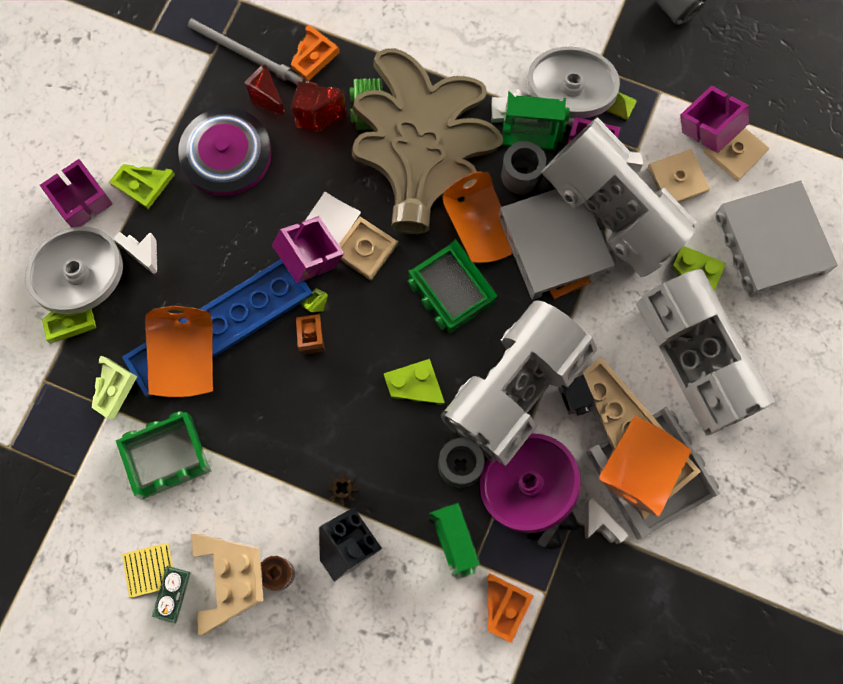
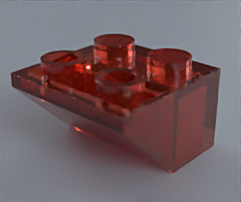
(317, 106)

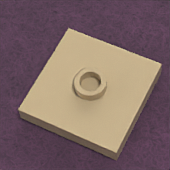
(739, 154)
(679, 176)
(366, 248)

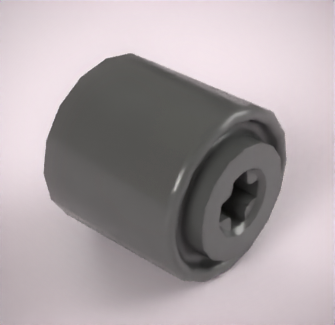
(681, 10)
(519, 158)
(461, 450)

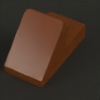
(310, 334)

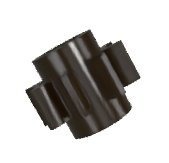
(343, 482)

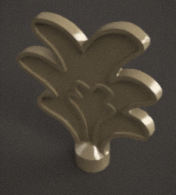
(418, 135)

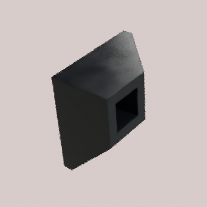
(345, 544)

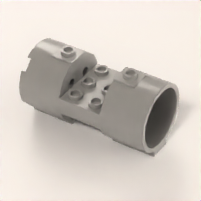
(643, 223)
(704, 351)
(540, 352)

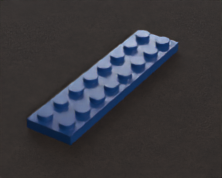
(238, 313)

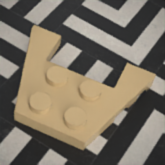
(236, 579)

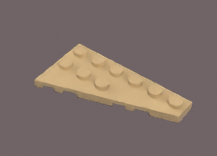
(616, 409)

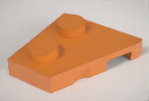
(313, 54)
(506, 607)

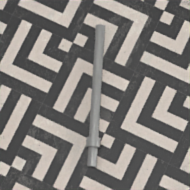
(282, 71)

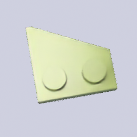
(111, 388)

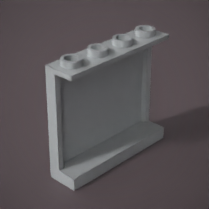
(775, 237)
(554, 242)
(691, 495)

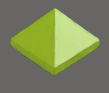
(622, 106)
(316, 302)

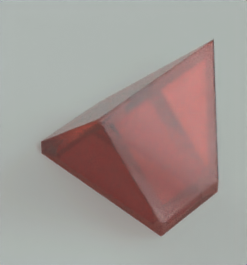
(263, 91)

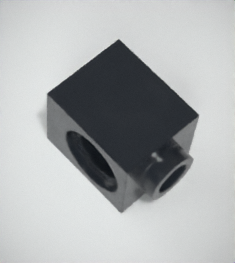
(577, 396)

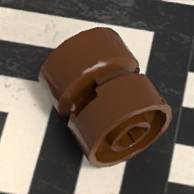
(277, 573)

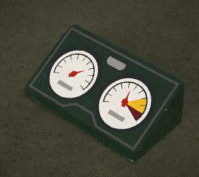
(171, 594)

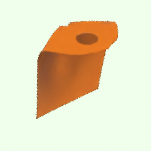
(477, 218)
(179, 352)
(645, 466)

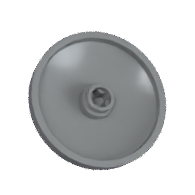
(579, 76)
(74, 270)

